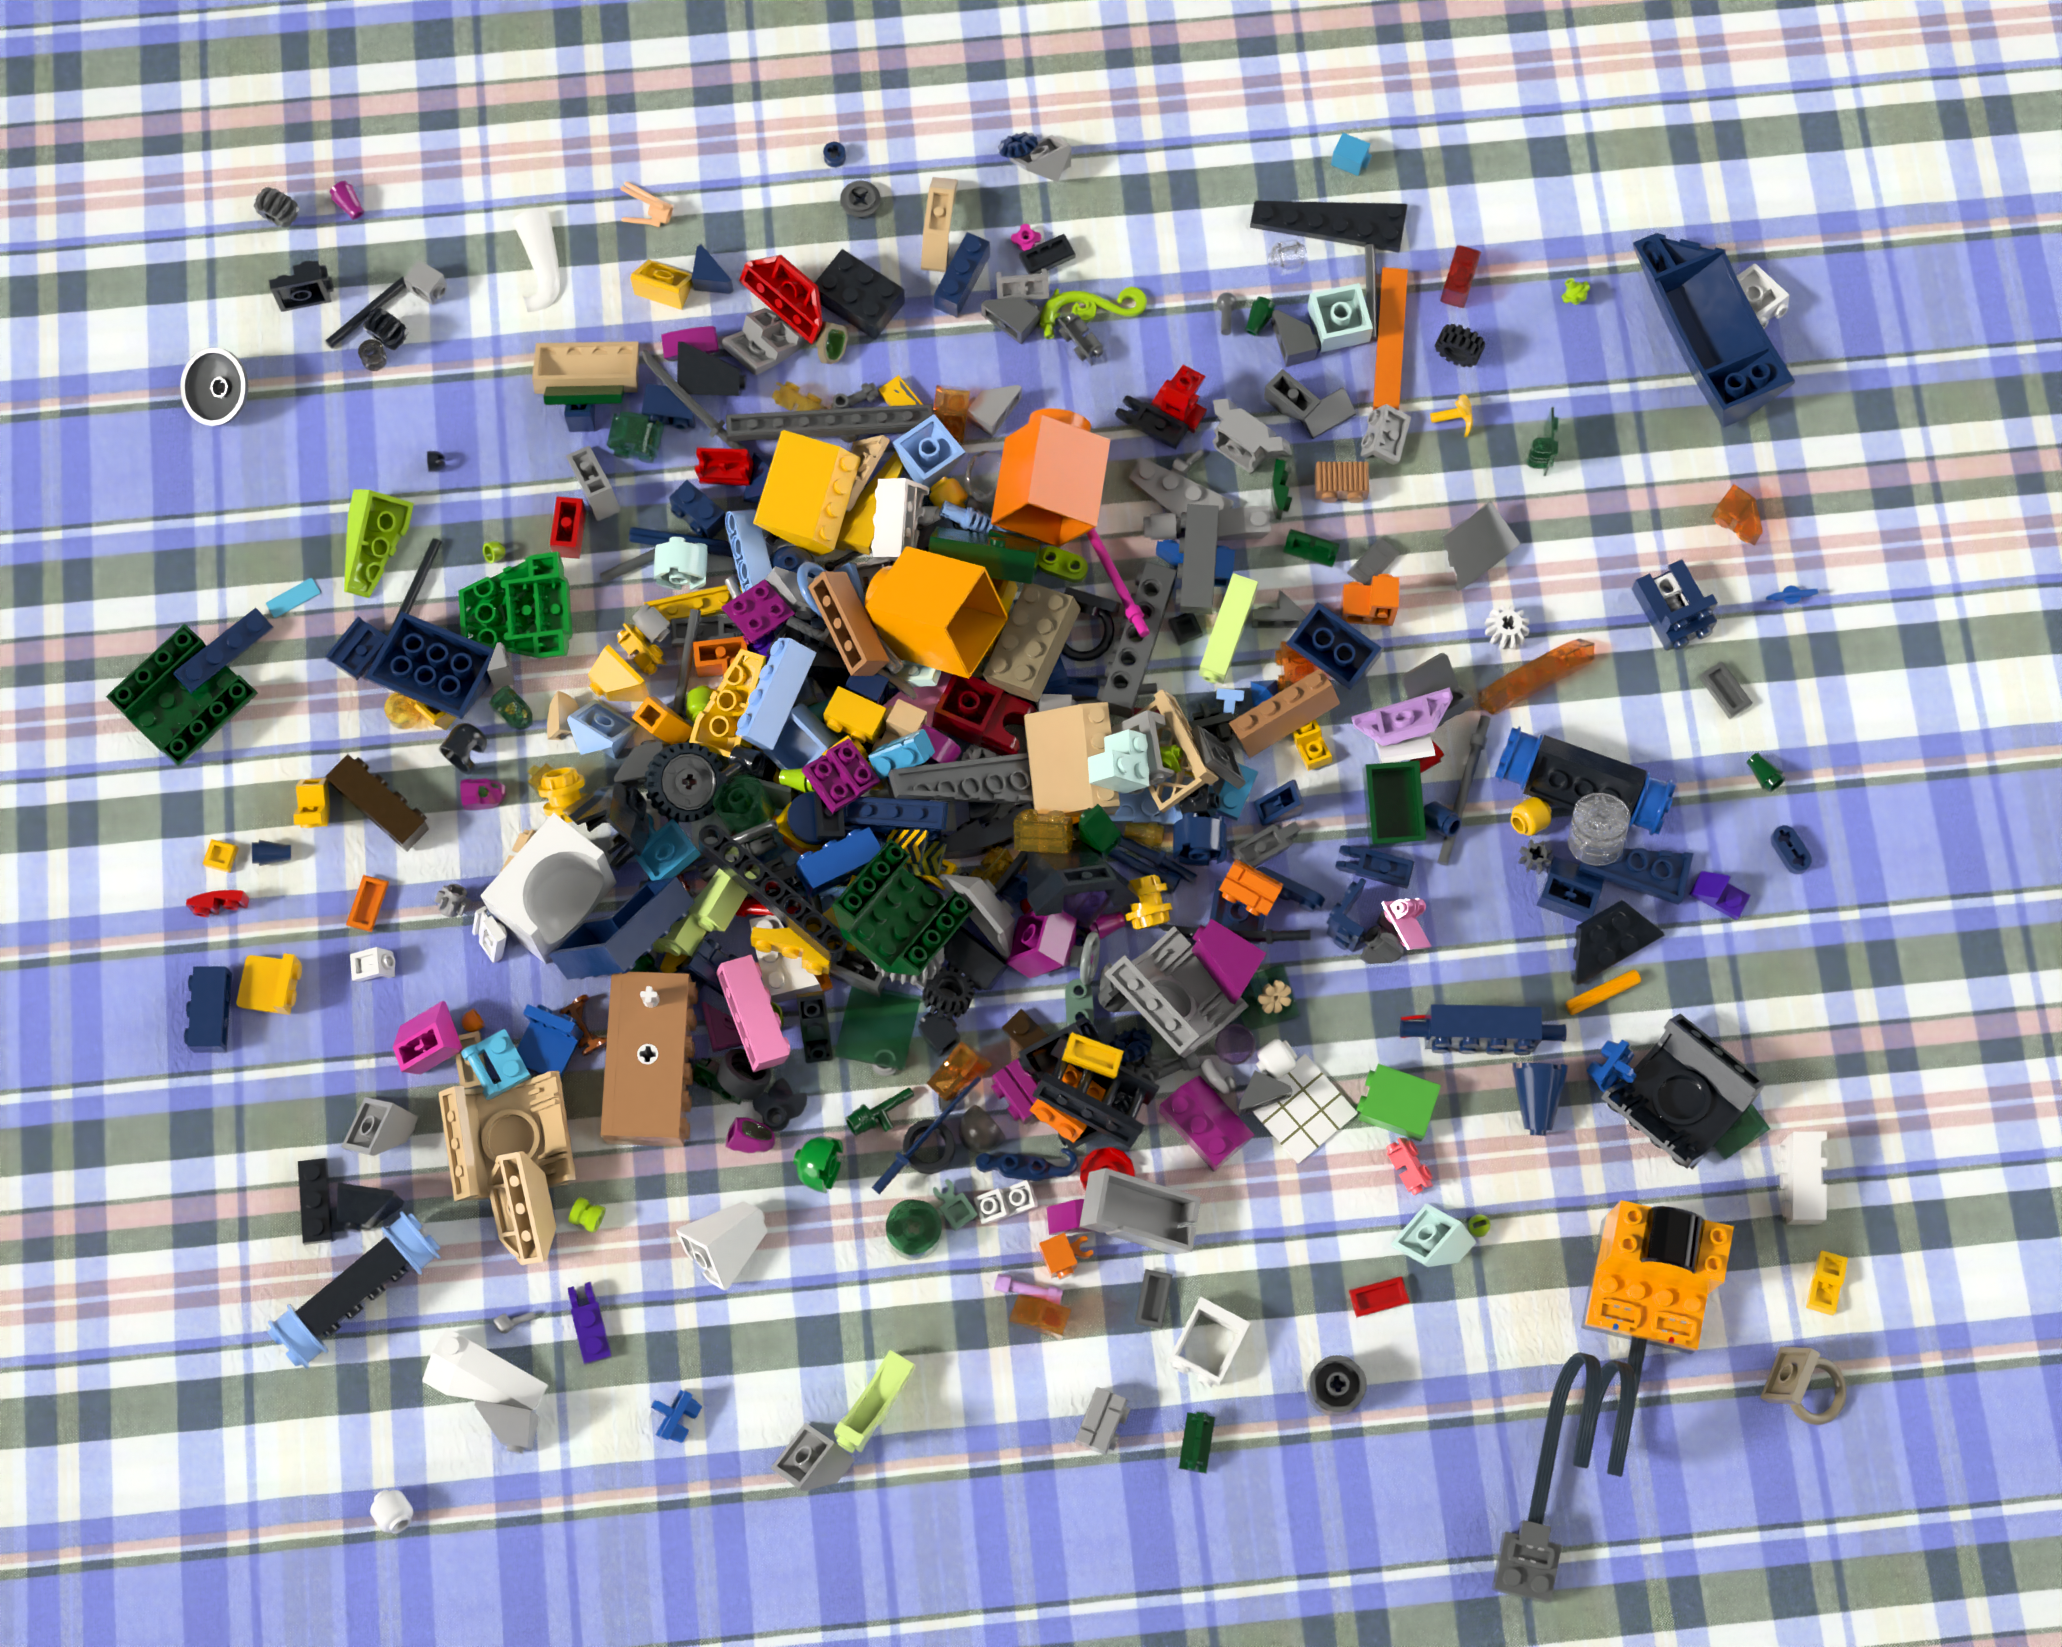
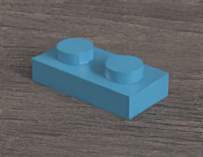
(1233, 799)

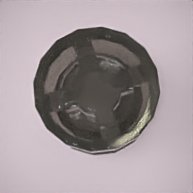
(376, 360)

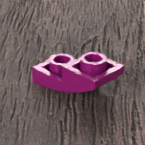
(701, 337)

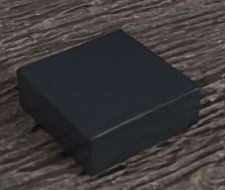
(1185, 628)

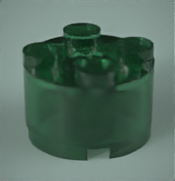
(635, 436)
(743, 804)
(917, 1214)

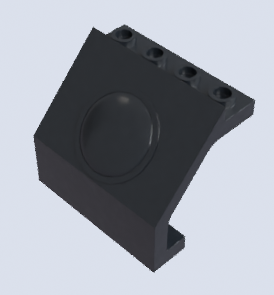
(1685, 1093)

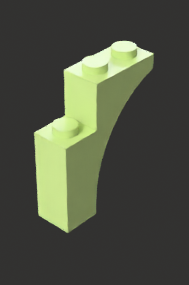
(711, 911)
(874, 1403)

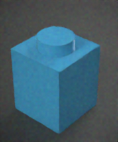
(1351, 154)

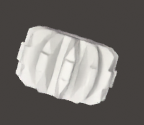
(1502, 635)

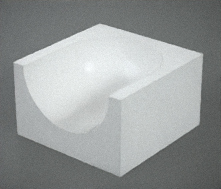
(549, 887)

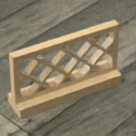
(1182, 735)

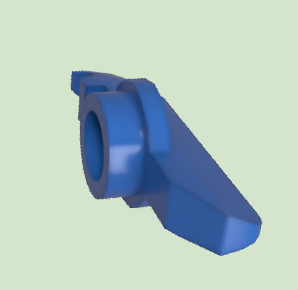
(1792, 594)

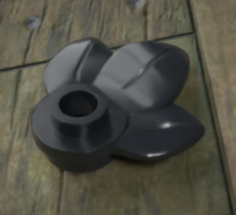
(782, 1102)

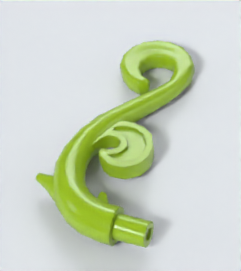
(1050, 309)

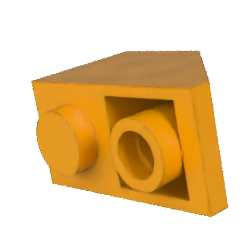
(663, 721)

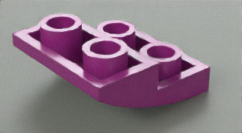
(840, 775)

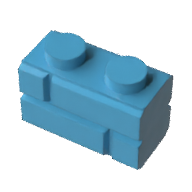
(902, 753)

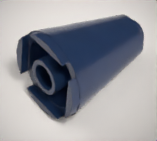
(1539, 1094)

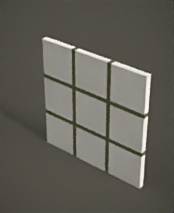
(1310, 1114)

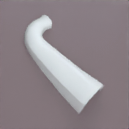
(538, 239)

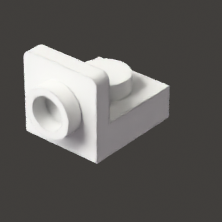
(372, 964)

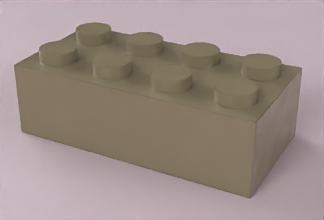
(1032, 641)

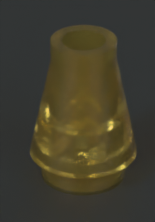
(1146, 833)

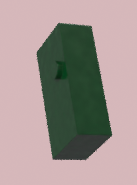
(1001, 556)

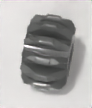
(276, 207)

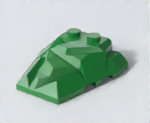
(521, 608)

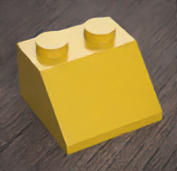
(855, 716)

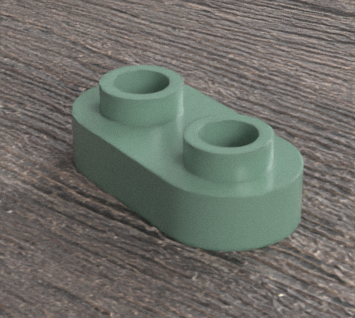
(1078, 1004)

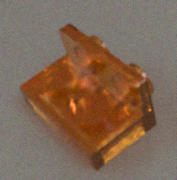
(1293, 666)

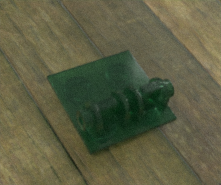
(1544, 449)

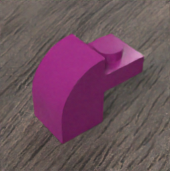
(945, 748)

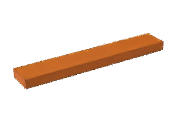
(1390, 337)

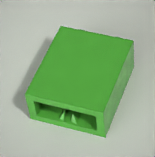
(1398, 1102)

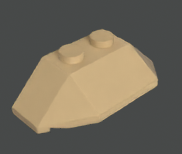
(522, 1207)

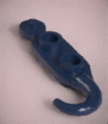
(1026, 1167)

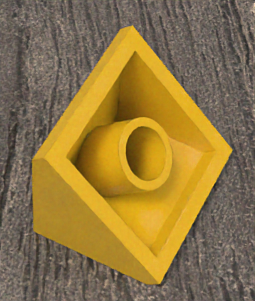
(662, 283)

